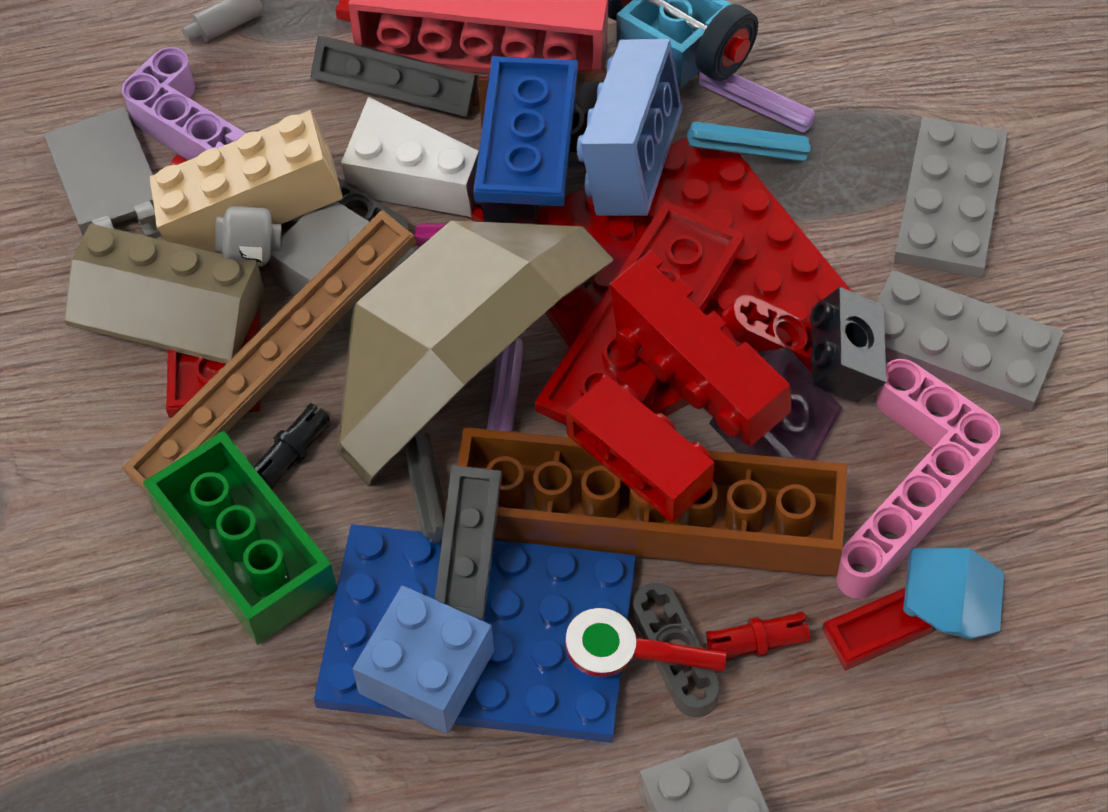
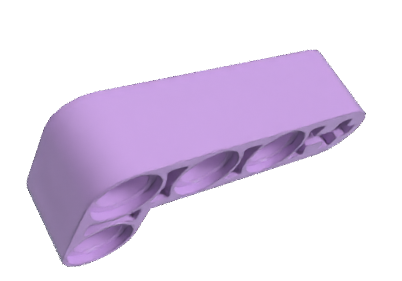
(162, 107)

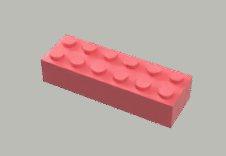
(472, 31)

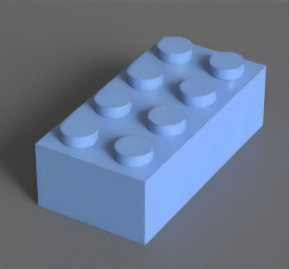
(631, 127)

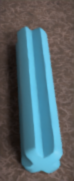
(748, 141)

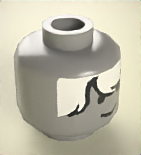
(247, 234)

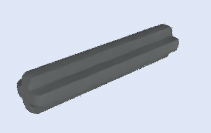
(426, 486)

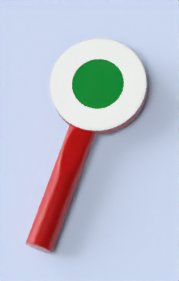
(605, 643)

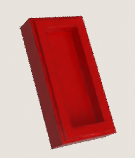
(873, 630)

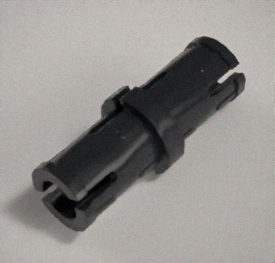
(292, 444)

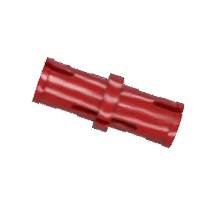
(760, 635)

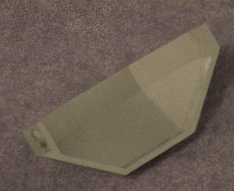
(445, 321)

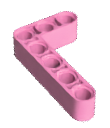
(926, 482)

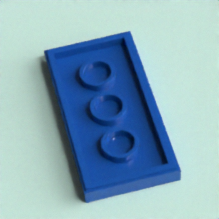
(526, 131)

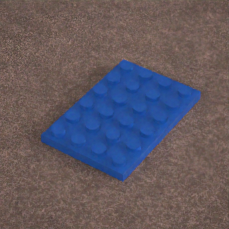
(530, 606)

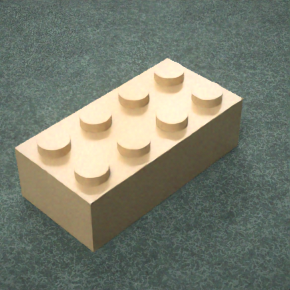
(276, 169)

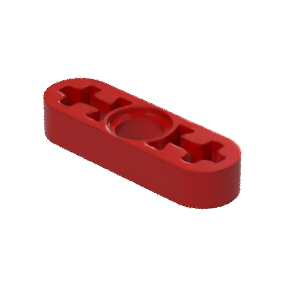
(757, 323)

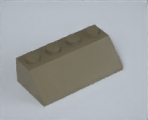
(162, 293)

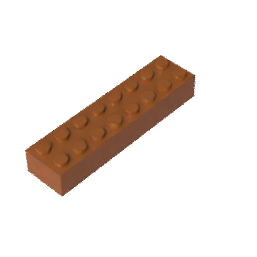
(753, 516)

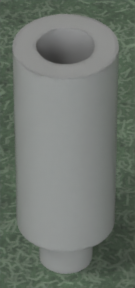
(221, 19)

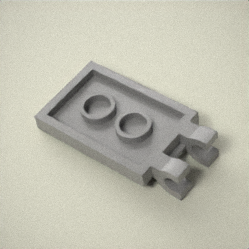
(104, 172)

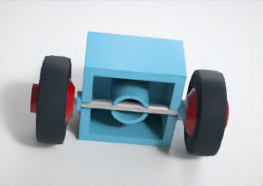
(702, 33)

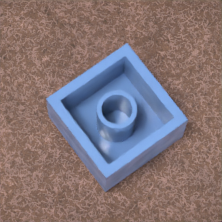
(424, 659)

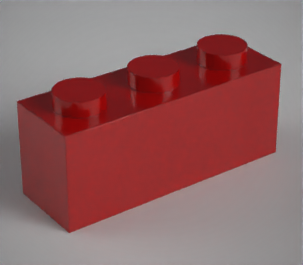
(640, 447)

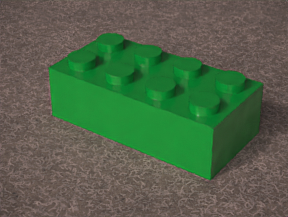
(241, 537)

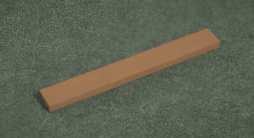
(276, 346)

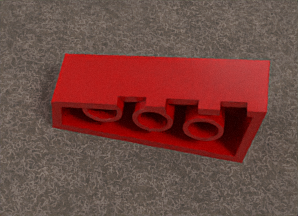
(696, 352)

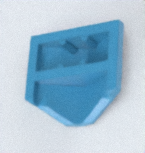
(954, 591)

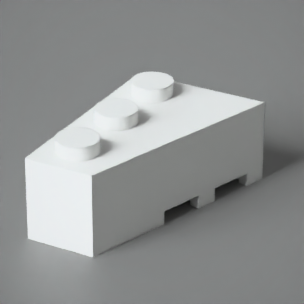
(409, 162)

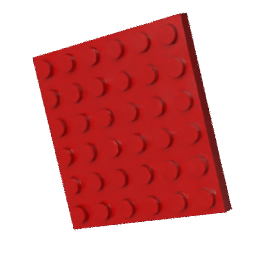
(773, 265)

